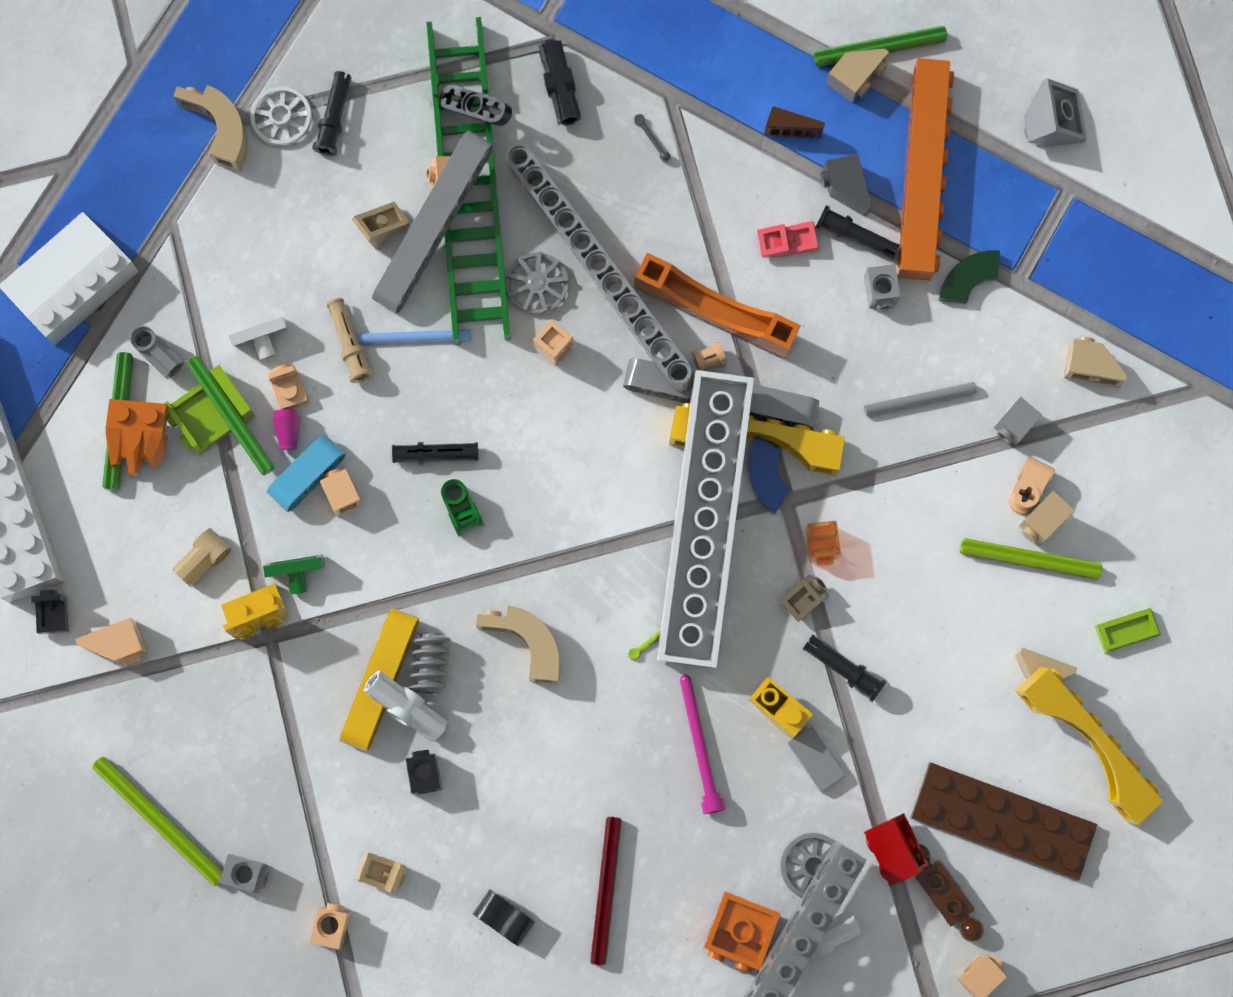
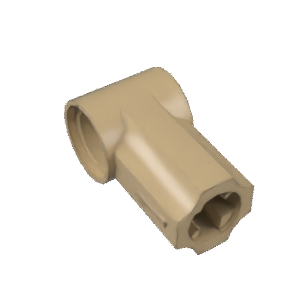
(207, 551)

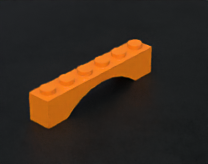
(752, 324)

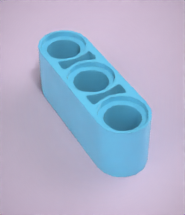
(306, 473)

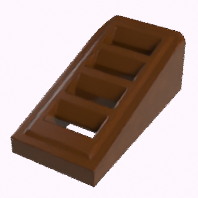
(792, 124)

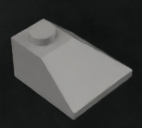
(1055, 116)

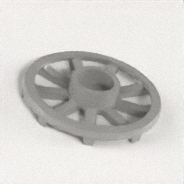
(537, 282)
(809, 864)

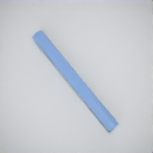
(411, 337)

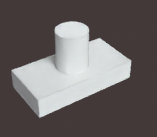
(260, 336)

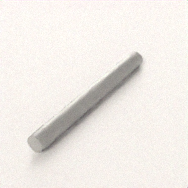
(919, 399)

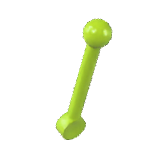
(634, 653)

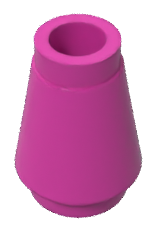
(287, 428)

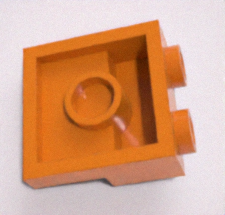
(741, 932)

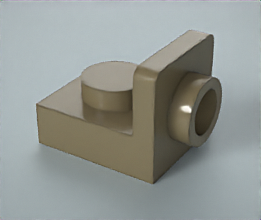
(805, 597)

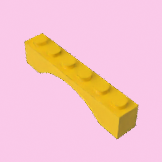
(813, 449)
(1127, 789)

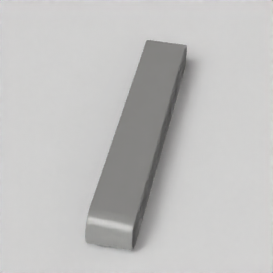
(432, 221)
(766, 402)

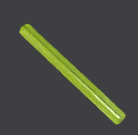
(157, 820)

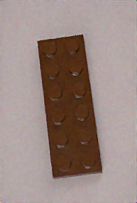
(1004, 821)

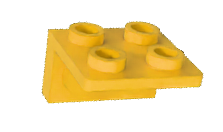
(254, 612)

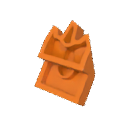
(136, 433)

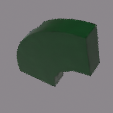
(969, 273)

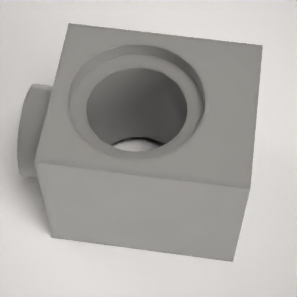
(882, 275)
(1017, 422)
(231, 871)

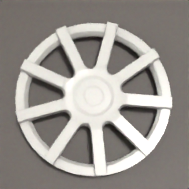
(281, 116)

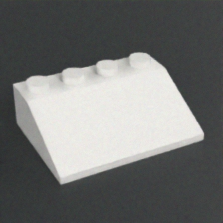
(68, 278)

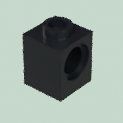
(430, 784)

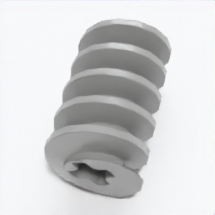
(429, 663)

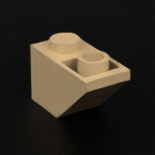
(855, 71)

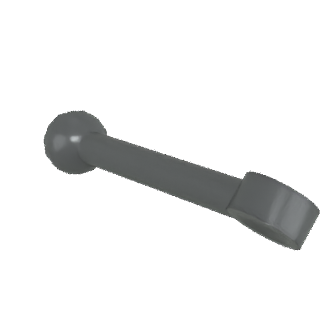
(639, 120)

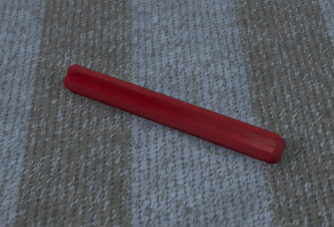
(606, 891)

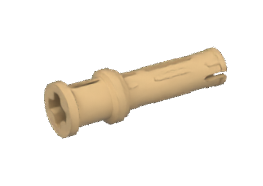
(352, 352)

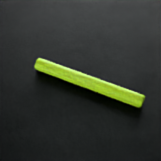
(1031, 558)

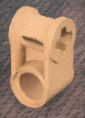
(1031, 482)

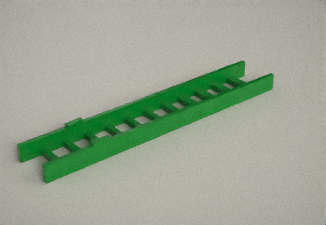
(478, 233)

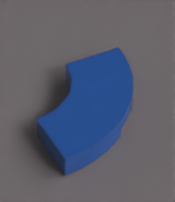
(764, 475)

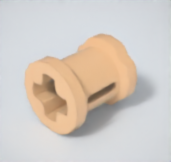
(716, 350)

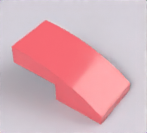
(788, 240)

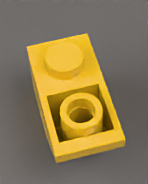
(780, 708)

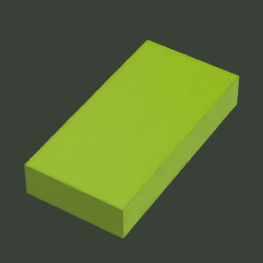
(1127, 630)

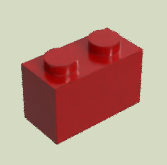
(893, 848)

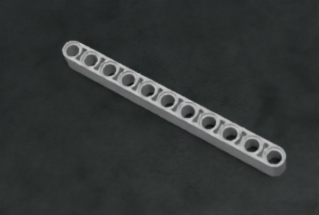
(608, 275)

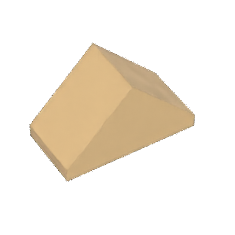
(1031, 661)

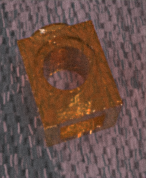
(823, 542)

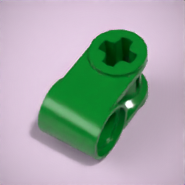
(461, 509)

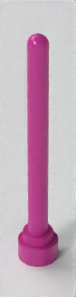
(711, 800)

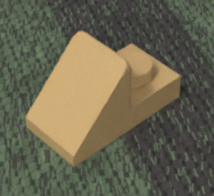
(381, 223)

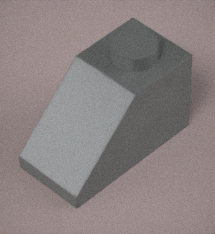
(847, 183)

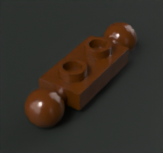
(948, 897)

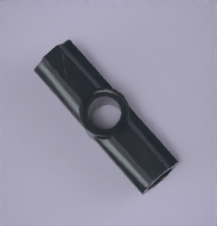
(559, 82)

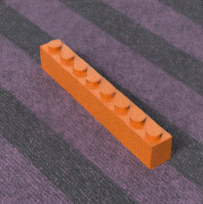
(924, 169)

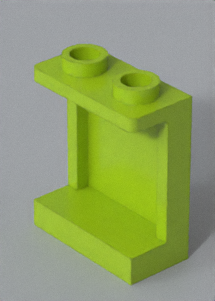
(200, 419)

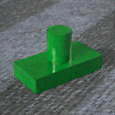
(295, 571)

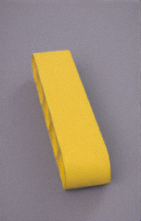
(388, 658)

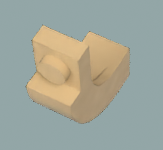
(231, 138)
(542, 645)

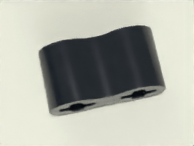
(503, 917)

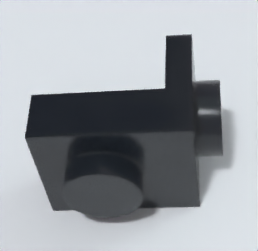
(50, 612)

